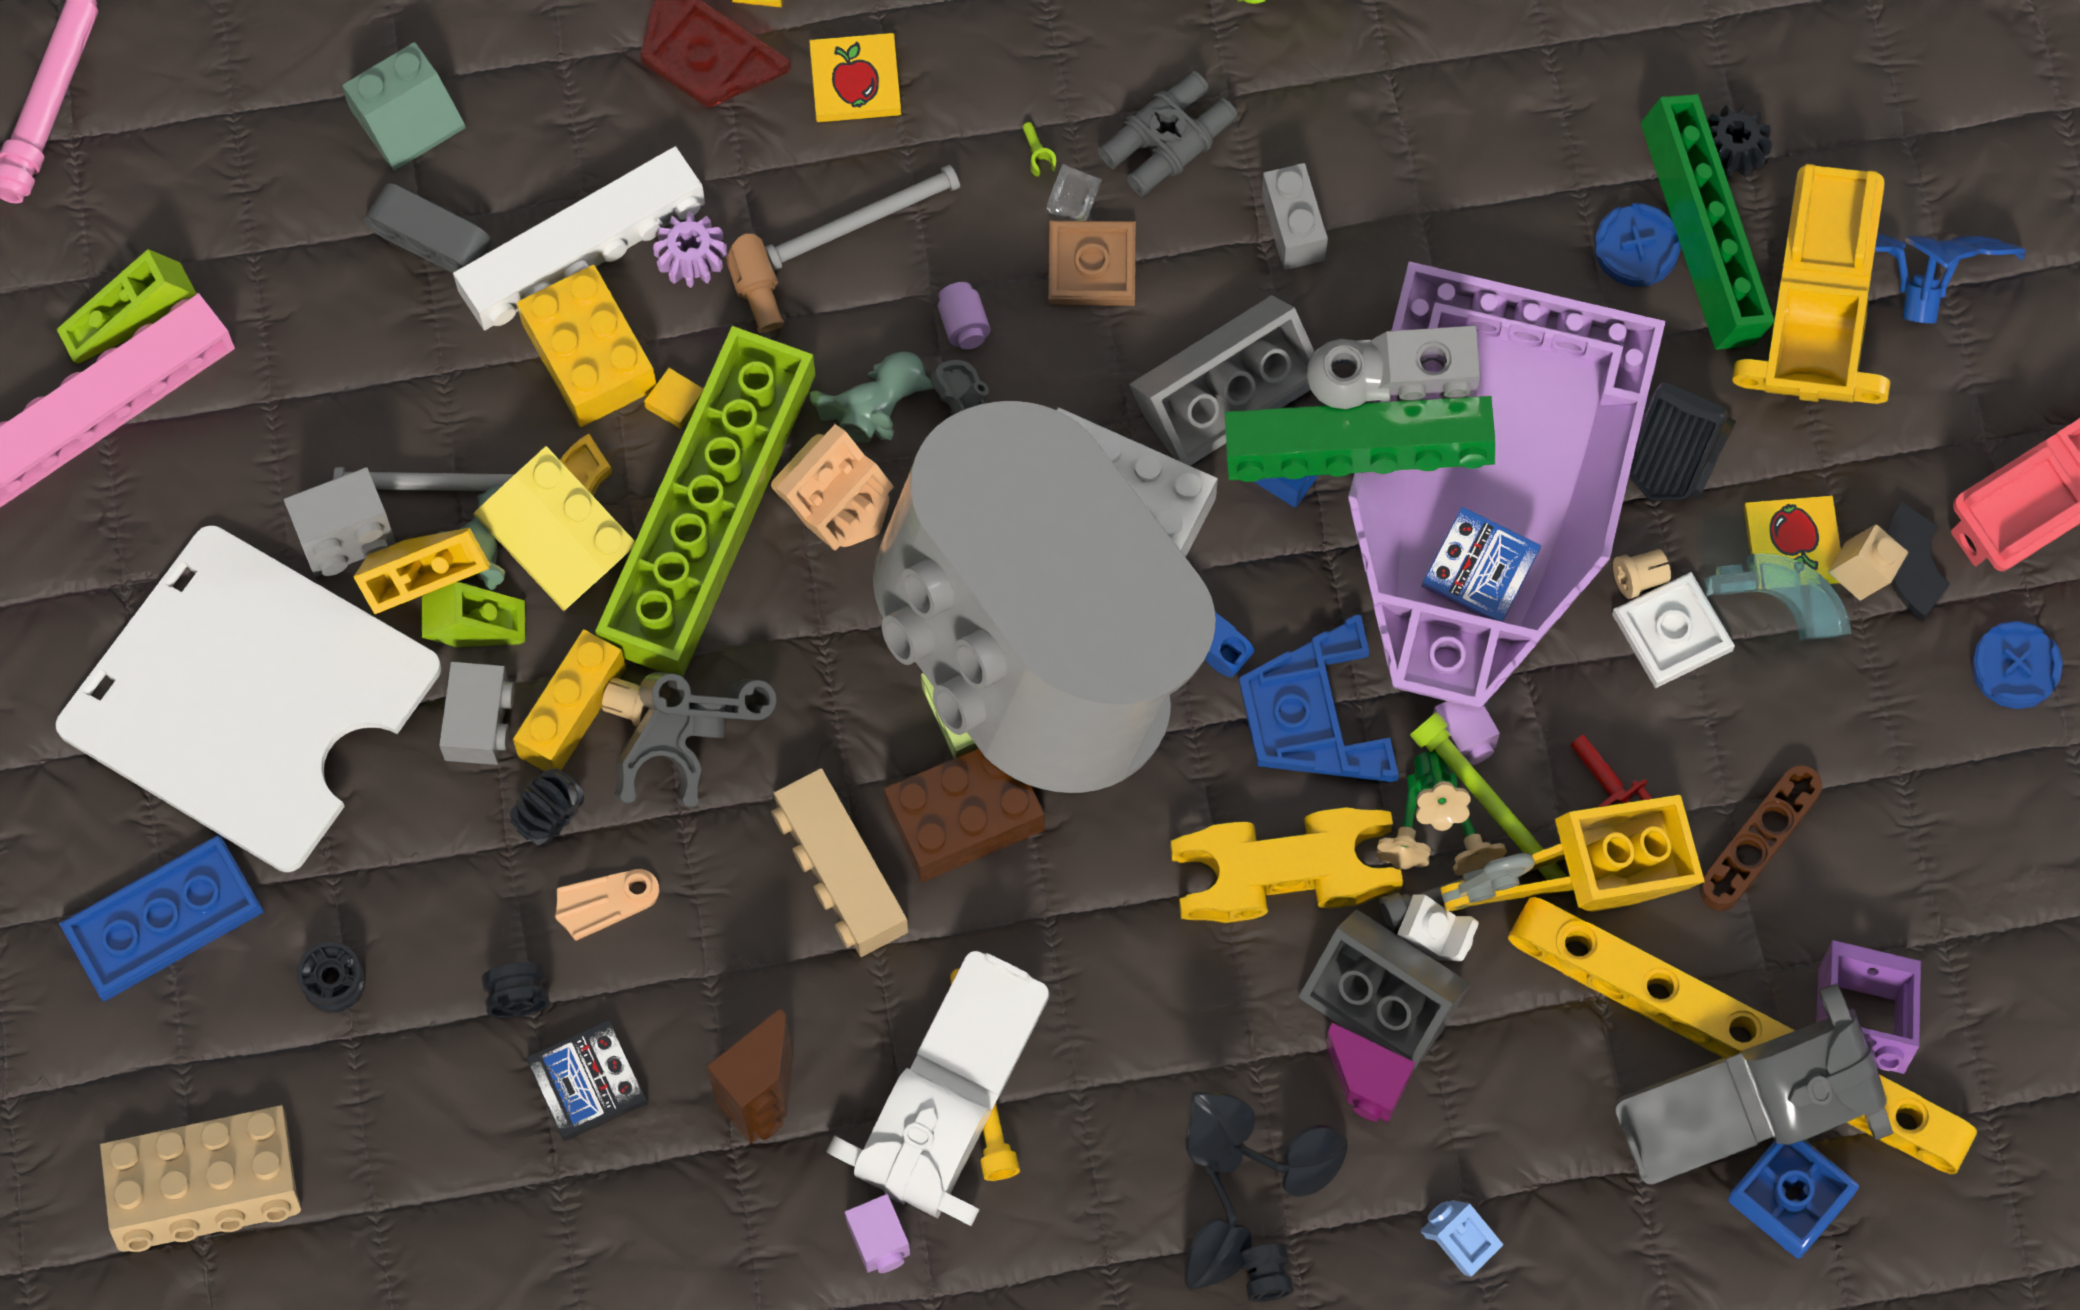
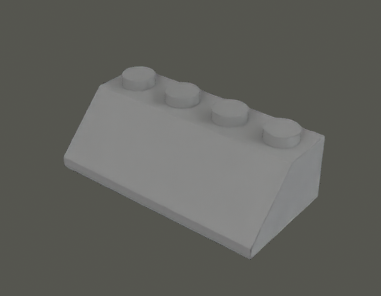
(1241, 366)

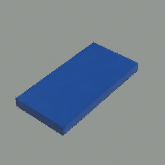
(161, 918)

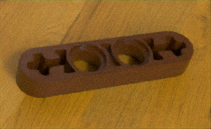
(1760, 837)

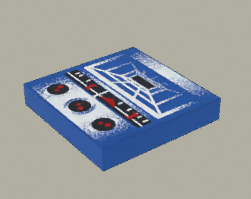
(1481, 565)

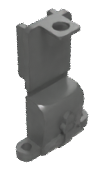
(1767, 1091)

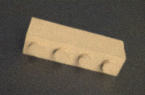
(840, 863)

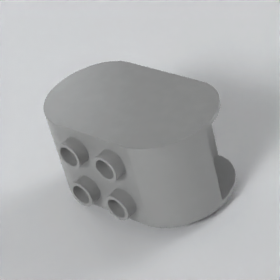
(1039, 597)

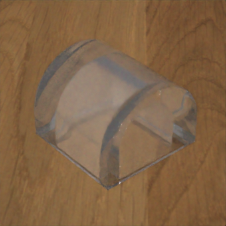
(1073, 194)

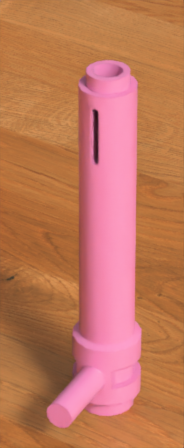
(23, 154)

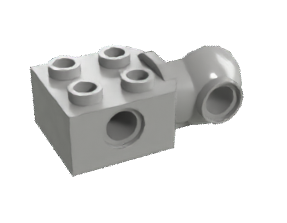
(1398, 367)

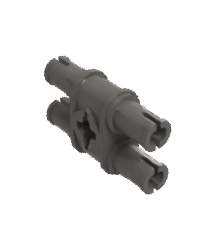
(1168, 150)

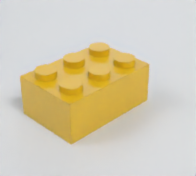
(587, 345)

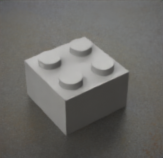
(340, 522)

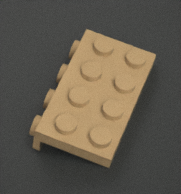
(199, 1179)

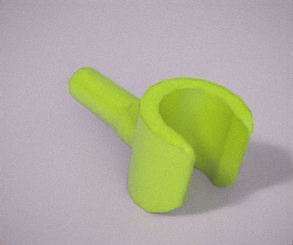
(1037, 150)

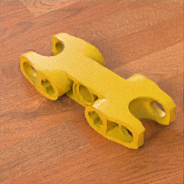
(1255, 869)

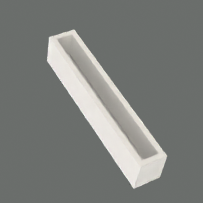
(579, 236)

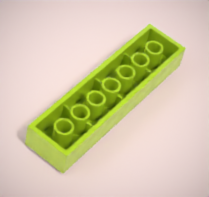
(706, 501)

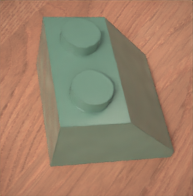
(403, 106)

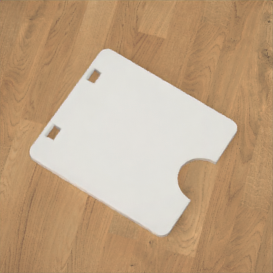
(242, 694)

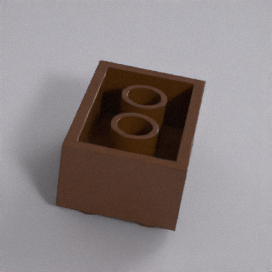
(961, 813)

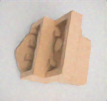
(835, 489)

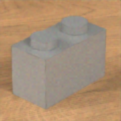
(1294, 216)
(475, 713)

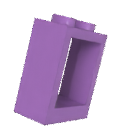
(1893, 979)

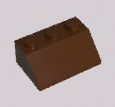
(755, 1079)

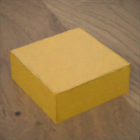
(674, 398)

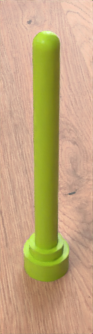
(1435, 737)

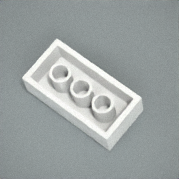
(1169, 489)

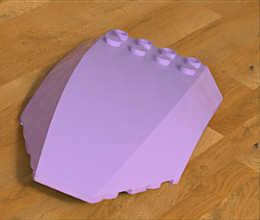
(1566, 425)

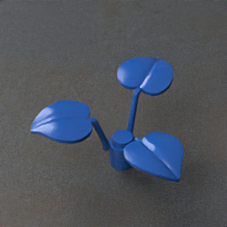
(1923, 292)

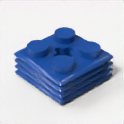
(1794, 1222)

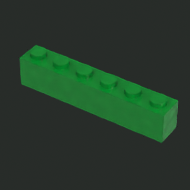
(1707, 222)
(1360, 438)

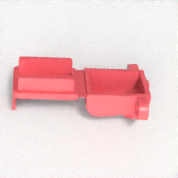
(2022, 503)

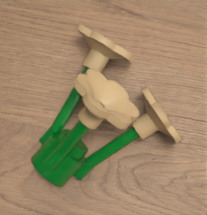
(1440, 805)

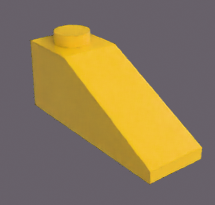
(419, 567)

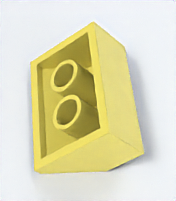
(554, 528)

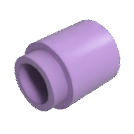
(963, 315)

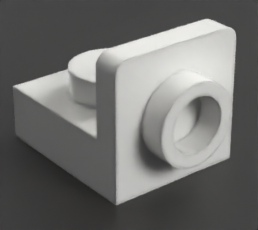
(1437, 930)

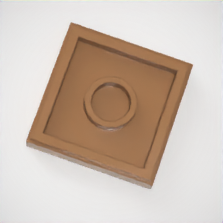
(1092, 263)

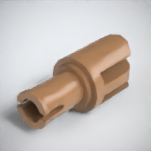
(755, 280)

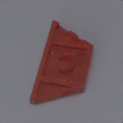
(707, 52)

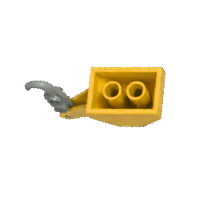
(1612, 857)

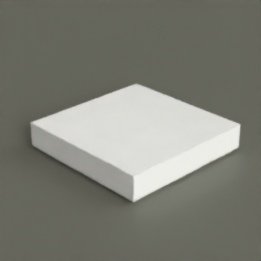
(1673, 630)

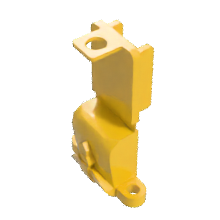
(1824, 292)

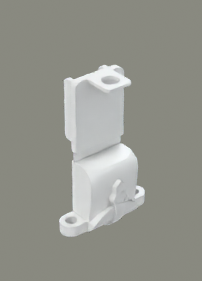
(950, 1088)

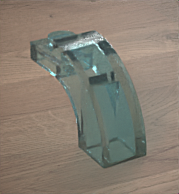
(1802, 589)

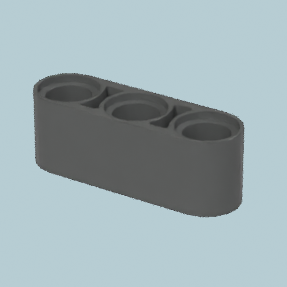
(426, 229)

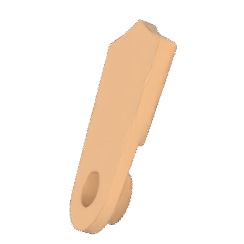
(603, 901)

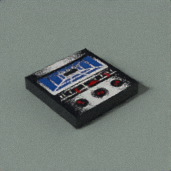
(586, 1080)

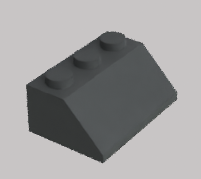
(1383, 988)

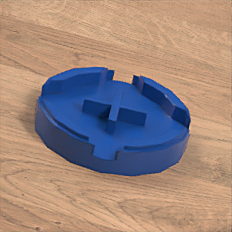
(1637, 245)
(2016, 665)

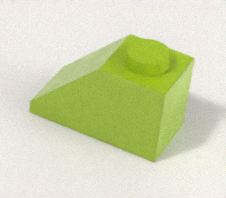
(472, 617)

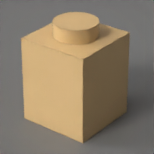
(1868, 562)

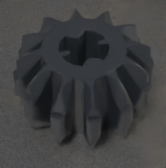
(1752, 139)
(547, 806)

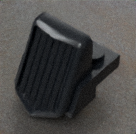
(1678, 444)

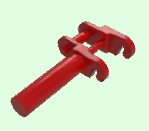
(1606, 775)

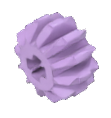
(687, 237)

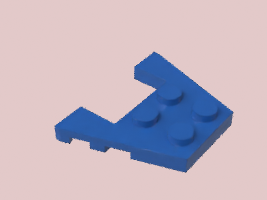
(1295, 714)

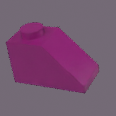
(1368, 1073)

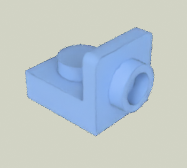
(1462, 1235)

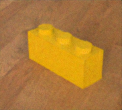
(569, 703)

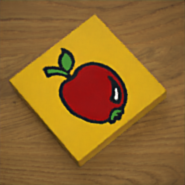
(855, 77)
(1795, 529)

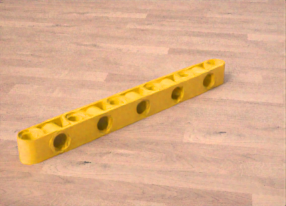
(1708, 1014)

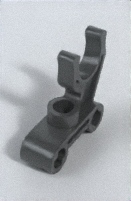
(684, 715)

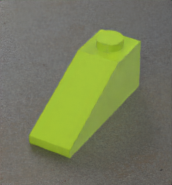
(131, 300)

